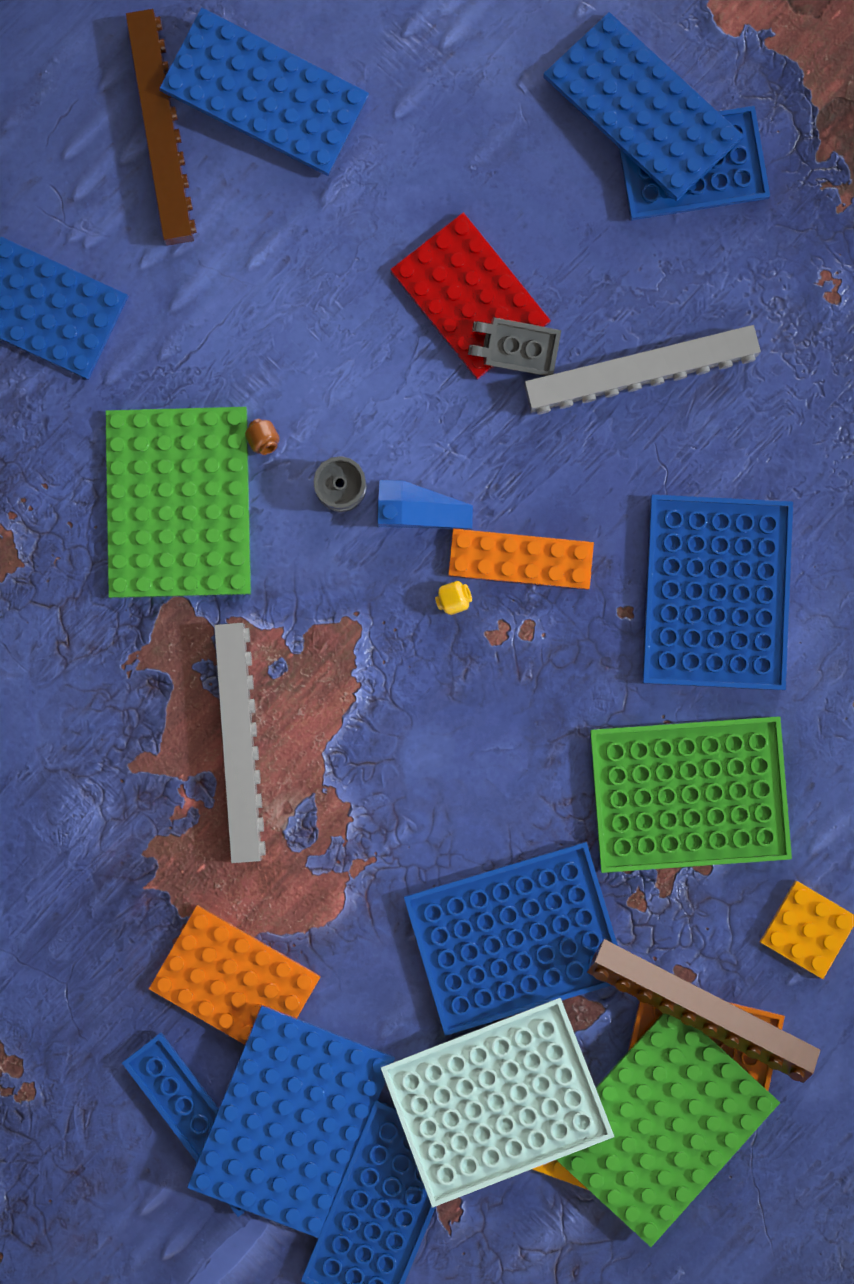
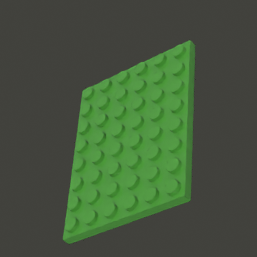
(178, 502)
(690, 794)
(675, 1122)

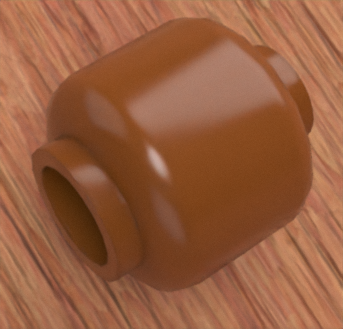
(262, 436)

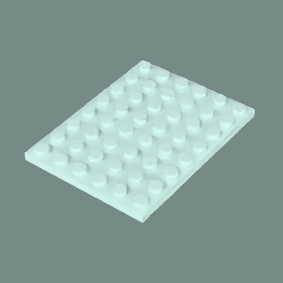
(497, 1102)

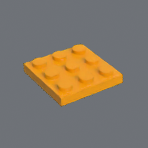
(808, 929)

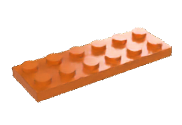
(521, 559)

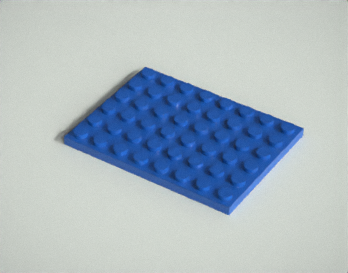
(718, 592)
(511, 937)
(289, 1121)

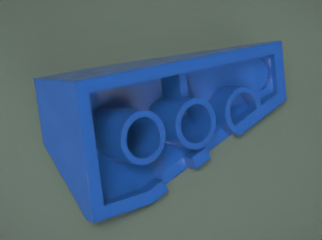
(413, 506)

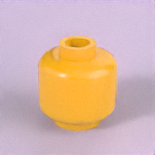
(453, 597)

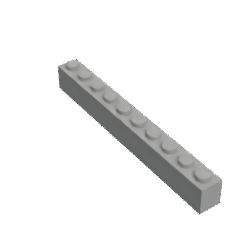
(641, 369)
(238, 743)

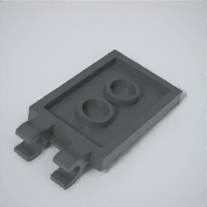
(517, 346)

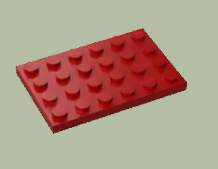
(464, 281)

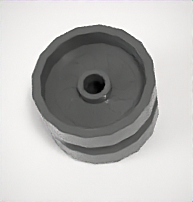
(345, 497)

